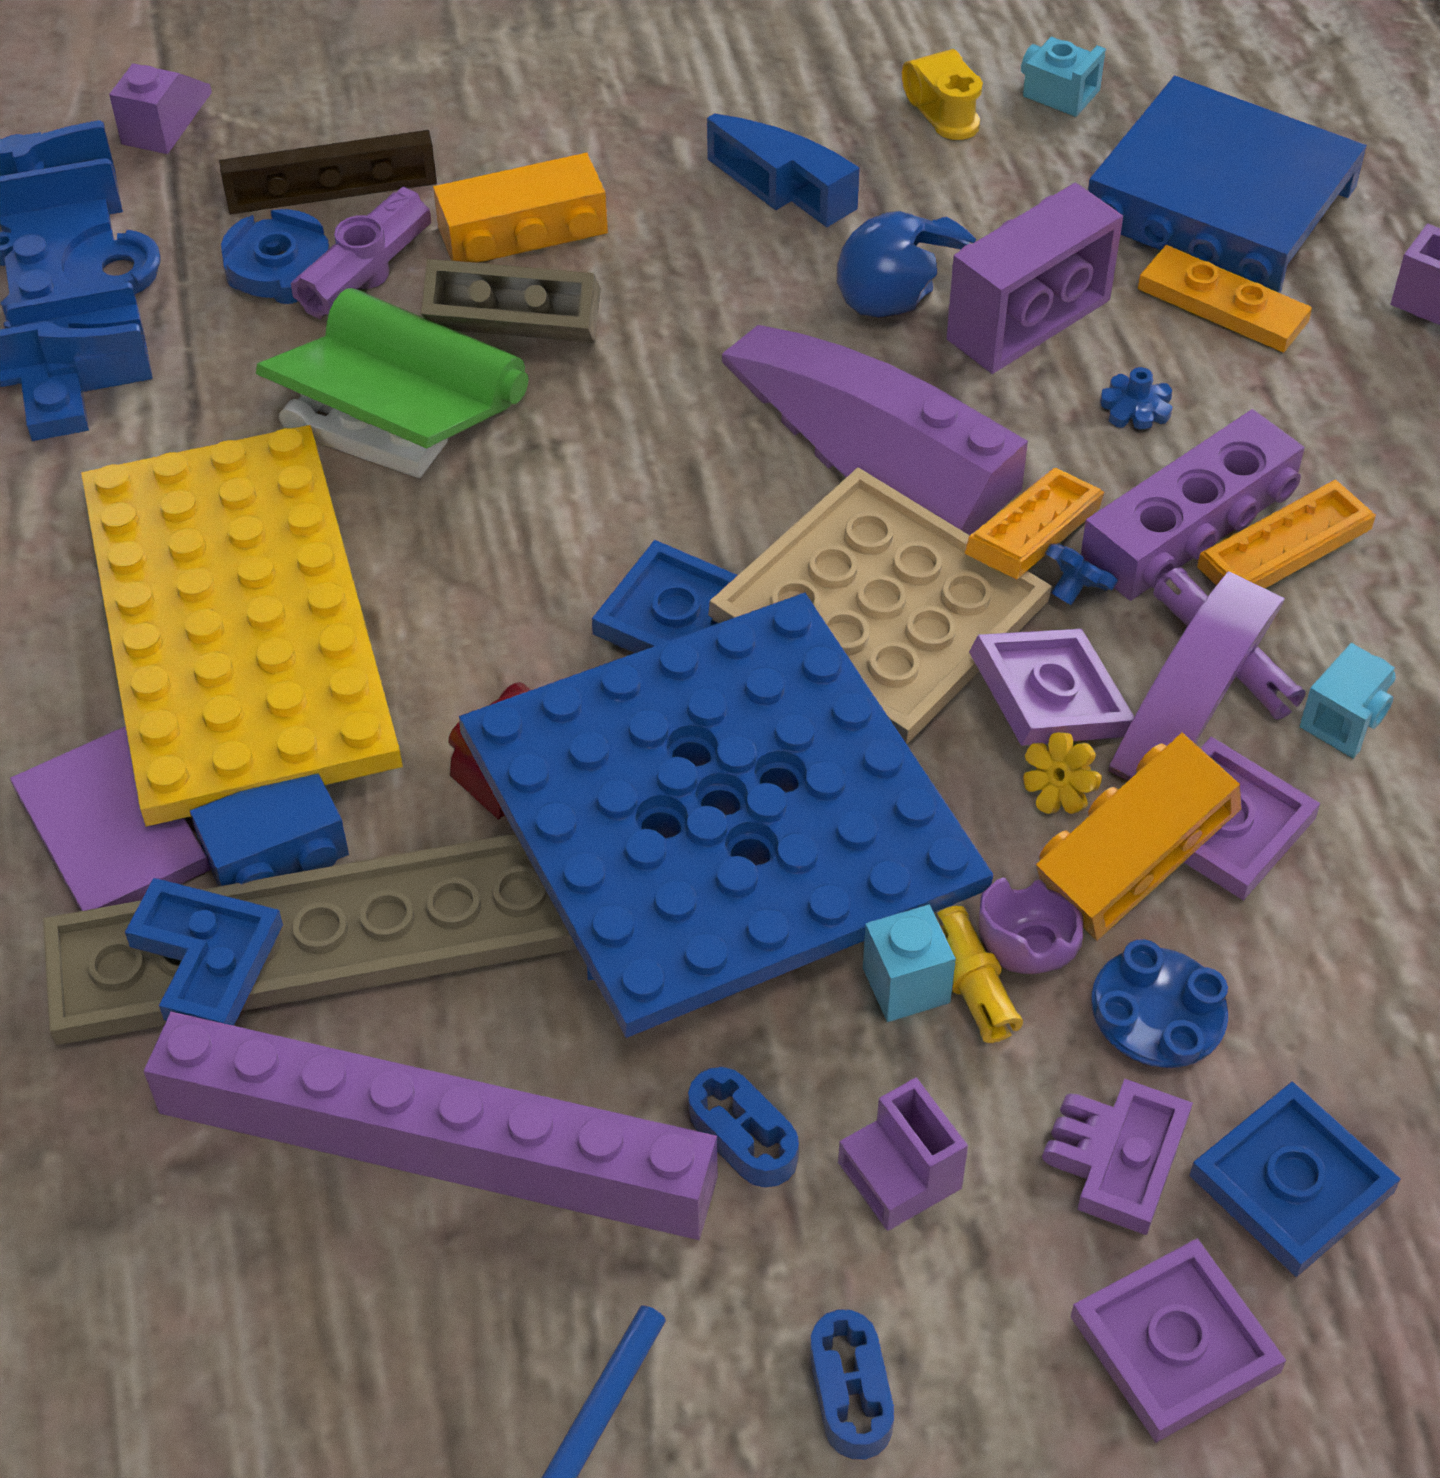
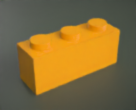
(521, 209)
(1139, 833)

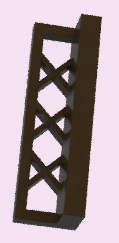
(328, 172)

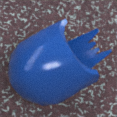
(885, 270)

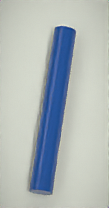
(606, 1394)

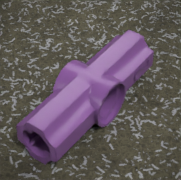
(361, 251)

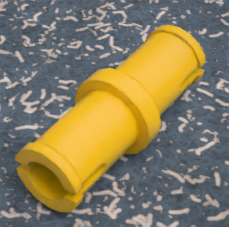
(978, 977)

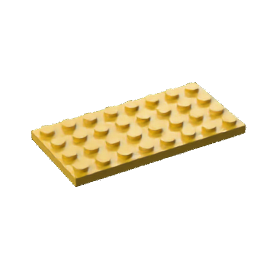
(234, 623)

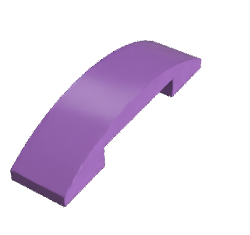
(1199, 669)

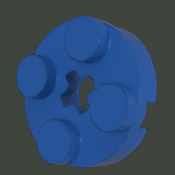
(253, 247)

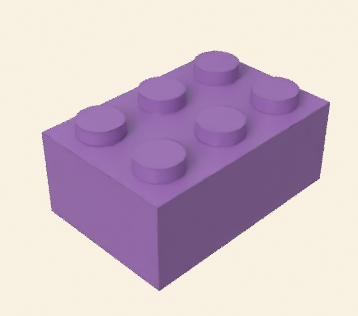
(1033, 277)

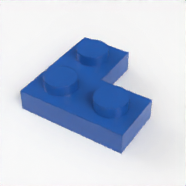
(215, 938)

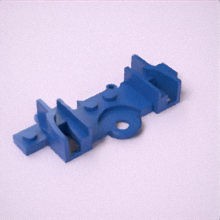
(65, 316)

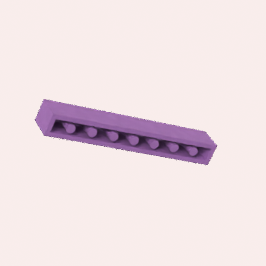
(435, 1124)

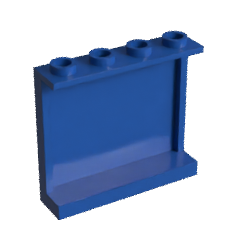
(1225, 180)

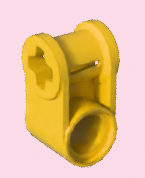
(944, 93)

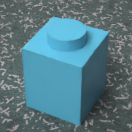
(908, 963)

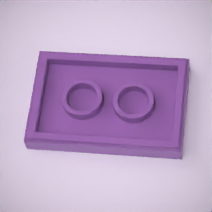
(95, 829)

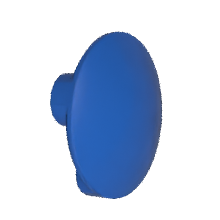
(1160, 1005)

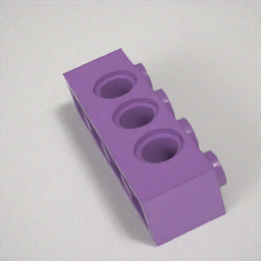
(1193, 503)

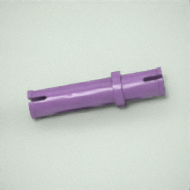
(1258, 670)

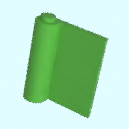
(400, 371)

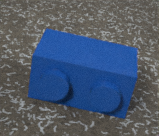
(271, 831)

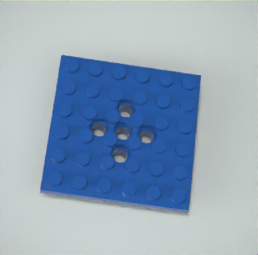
(719, 810)

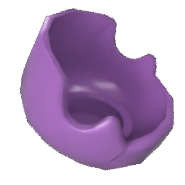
(1029, 927)

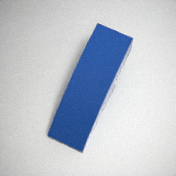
(784, 167)

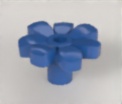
(1137, 400)
(1077, 573)

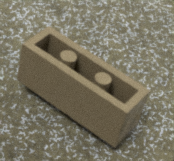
(511, 300)

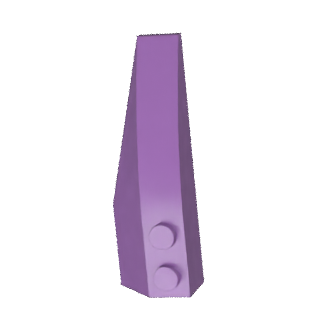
(884, 423)

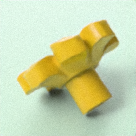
(1061, 774)

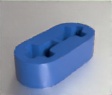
(753, 1116)
(867, 1380)

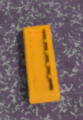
(1225, 298)
(1036, 518)
(1290, 537)

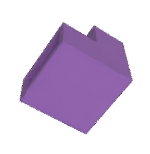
(905, 1156)

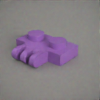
(1119, 1151)

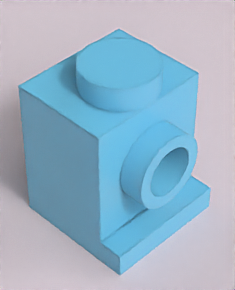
(1062, 75)
(1349, 700)

